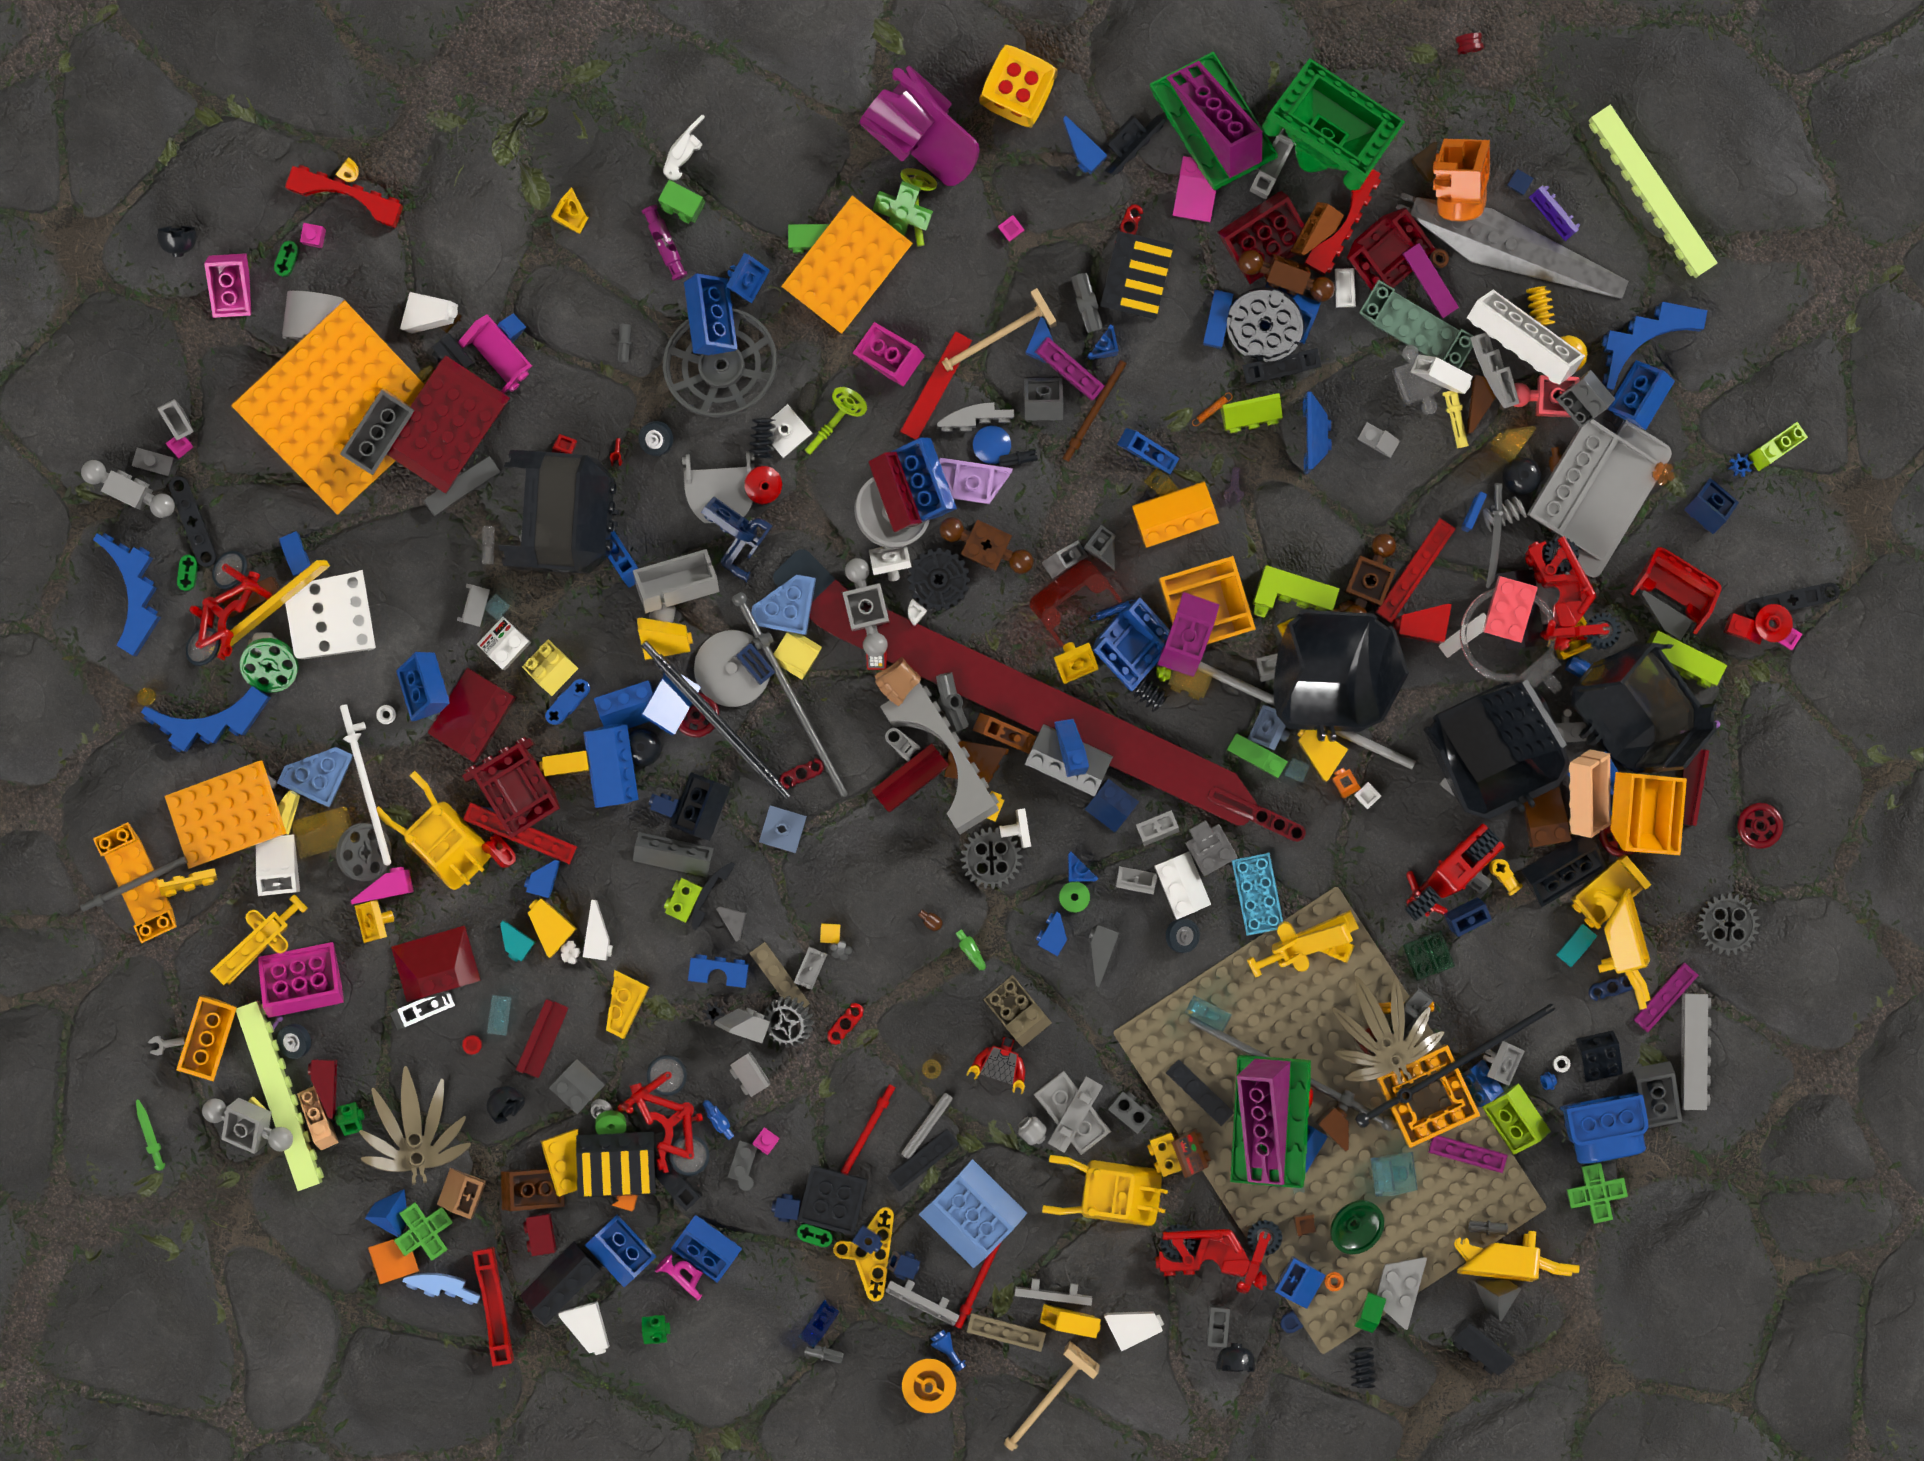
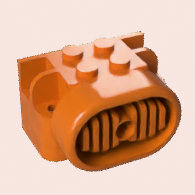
(1462, 178)

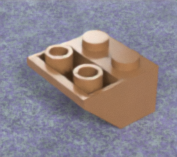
(461, 1193)

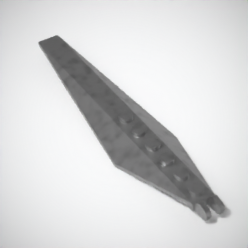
(1512, 247)

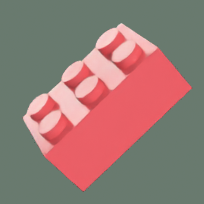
(1510, 609)

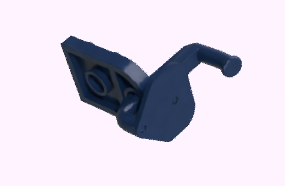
(739, 527)

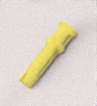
(1454, 409)

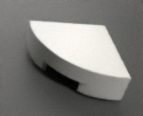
(915, 612)

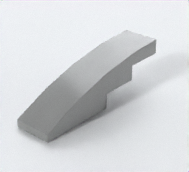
(1497, 375)

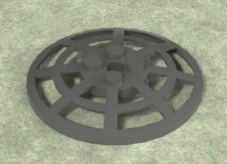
(721, 378)

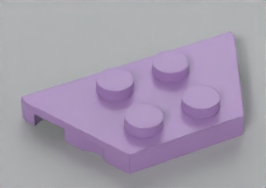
(973, 480)

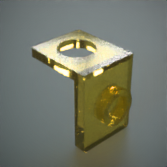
(1163, 486)

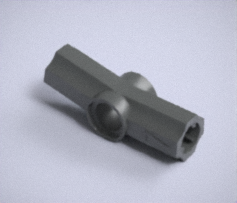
(1087, 302)
(951, 701)

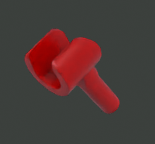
(616, 454)

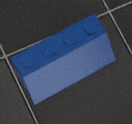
(710, 315)
(926, 479)
(611, 765)

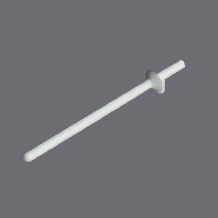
(352, 738)

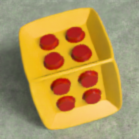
(1018, 86)

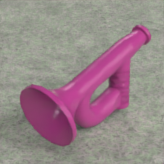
(667, 1266)

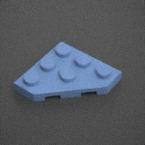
(787, 606)
(317, 775)

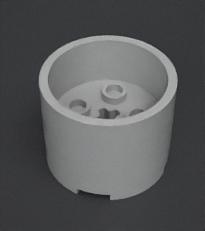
(305, 311)

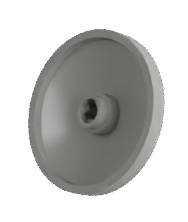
(875, 522)
(723, 675)

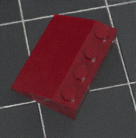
(1265, 229)
(472, 715)

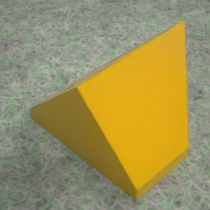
(570, 212)

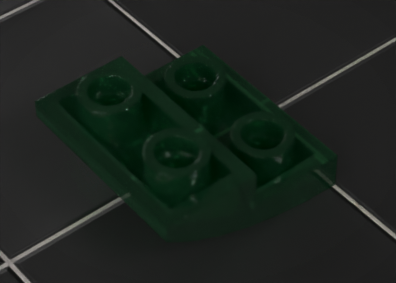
(1428, 955)

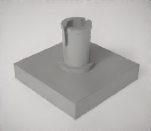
(1504, 1062)

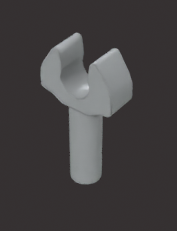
(163, 1044)

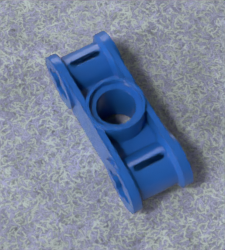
(567, 702)

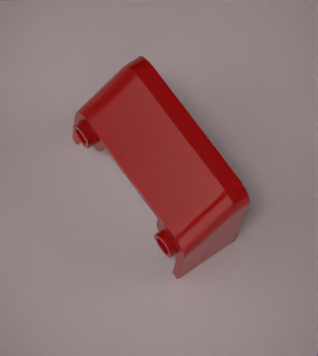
(1682, 583)

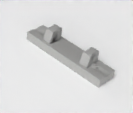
(1075, 1114)
(1071, 1297)
(936, 1310)

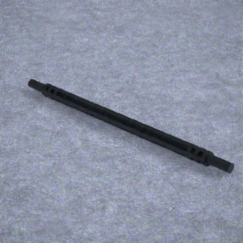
(715, 720)

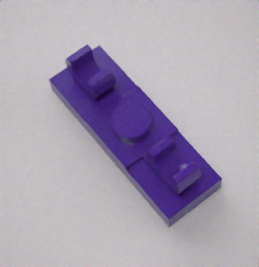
(1554, 212)

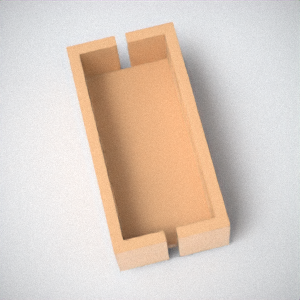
(1590, 793)

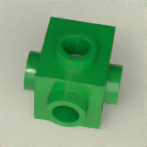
(349, 1118)
(655, 1329)

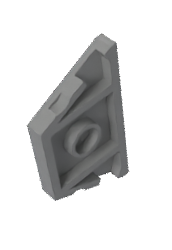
(1400, 1288)

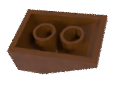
(1547, 820)
(528, 1190)

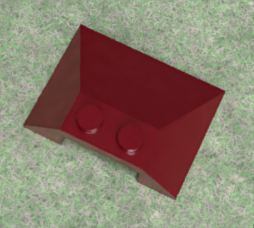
(1380, 248)
(516, 789)
(435, 963)

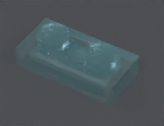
(499, 1015)

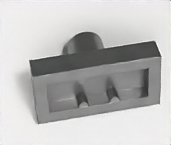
(153, 462)

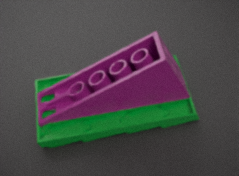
(1213, 121)
(1270, 1121)

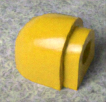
(348, 171)

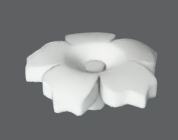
(569, 952)

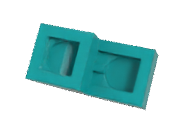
(1576, 945)

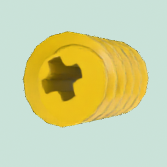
(1540, 305)

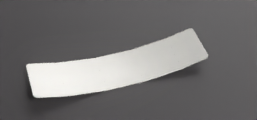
(1453, 643)

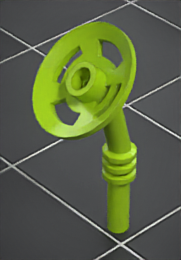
(918, 180)
(845, 408)

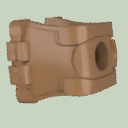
(897, 681)

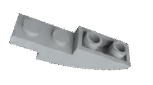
(966, 417)

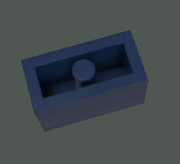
(1467, 917)

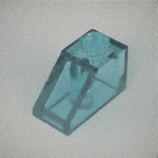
(1208, 1013)

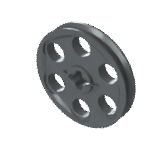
(355, 849)

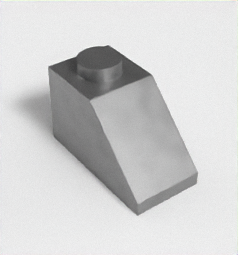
(1064, 559)

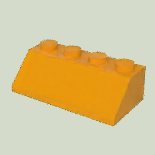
(1175, 514)
(206, 1038)

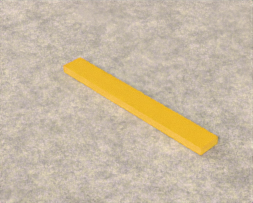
(278, 599)

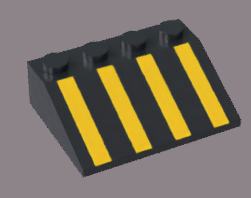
(1137, 275)
(616, 1164)

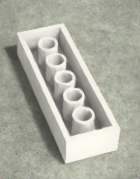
(1525, 337)

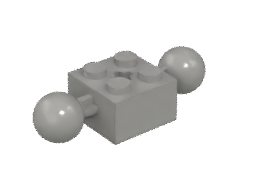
(131, 492)
(874, 643)
(247, 1125)

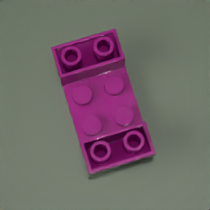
(1189, 634)

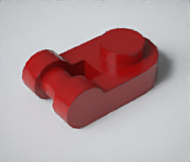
(505, 856)

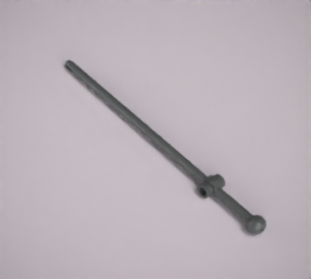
(763, 641)
(1344, 1100)

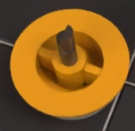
(929, 1385)

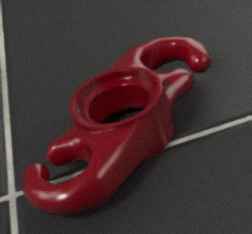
(810, 773)

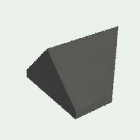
(1102, 546)
(1497, 1296)

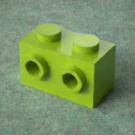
(683, 899)

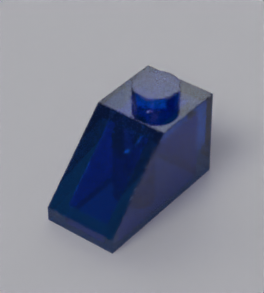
(819, 1324)

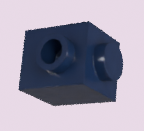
(786, 1208)
(903, 1264)

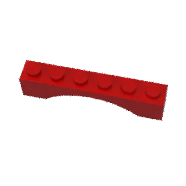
(308, 183)
(1322, 255)
(494, 1306)

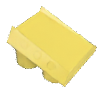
(797, 654)
(287, 809)

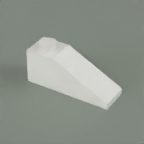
(597, 940)

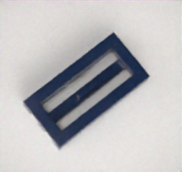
(765, 676)

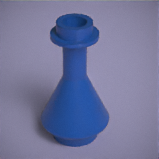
(943, 1343)

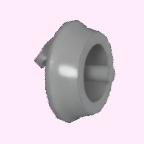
(599, 1106)

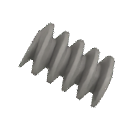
(1510, 510)

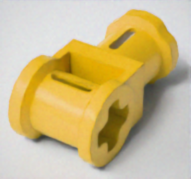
(1505, 876)

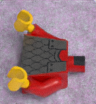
(1000, 1064)

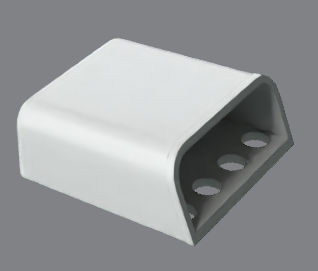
(331, 617)

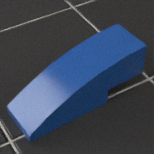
(1217, 319)

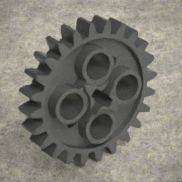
(973, 858)
(1745, 924)

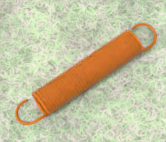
(1211, 409)

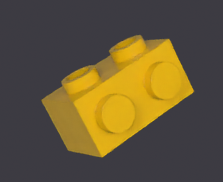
(1166, 1158)

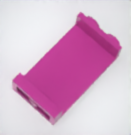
(497, 351)

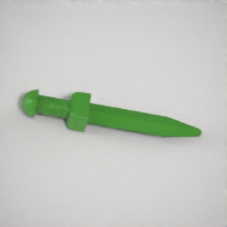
(153, 1147)

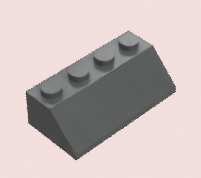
(377, 431)
(1047, 758)

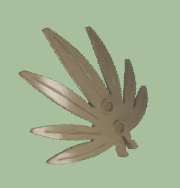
(1390, 1048)
(414, 1149)

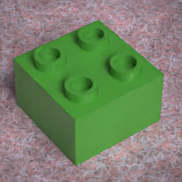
(681, 201)

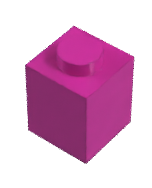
(313, 235)

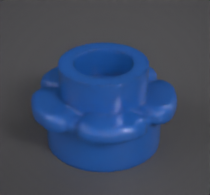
(1548, 1081)

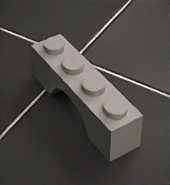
(1269, 172)

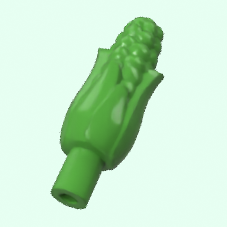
(970, 949)

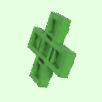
(903, 208)
(1597, 1192)
(423, 1231)

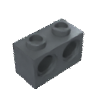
(1127, 1114)
(1218, 1326)

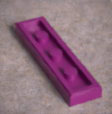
(1430, 280)
(1069, 368)
(1665, 997)
(1468, 1153)

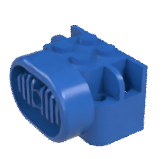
(1607, 1127)

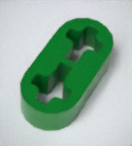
(282, 256)
(182, 572)
(813, 1239)

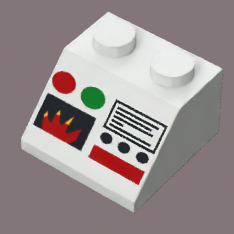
(503, 643)

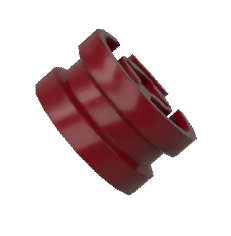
(1469, 43)

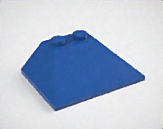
(1317, 432)
(1132, 643)

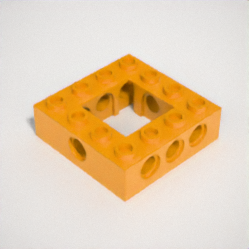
(1462, 1108)

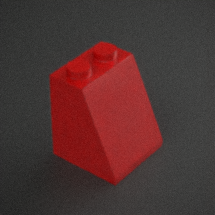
(1424, 625)

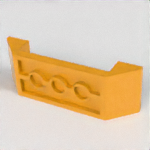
(130, 861)

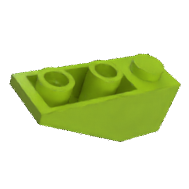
(1777, 446)

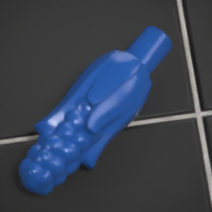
(718, 1120)

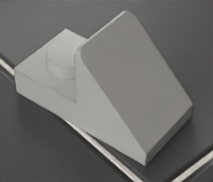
(1378, 439)

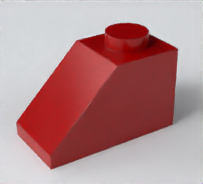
(1742, 628)

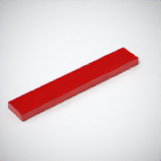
(934, 388)
(1415, 570)
(530, 837)

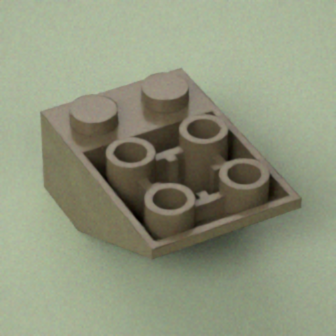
(1017, 1011)

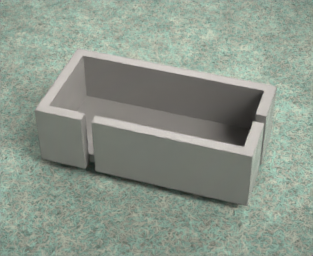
(676, 581)

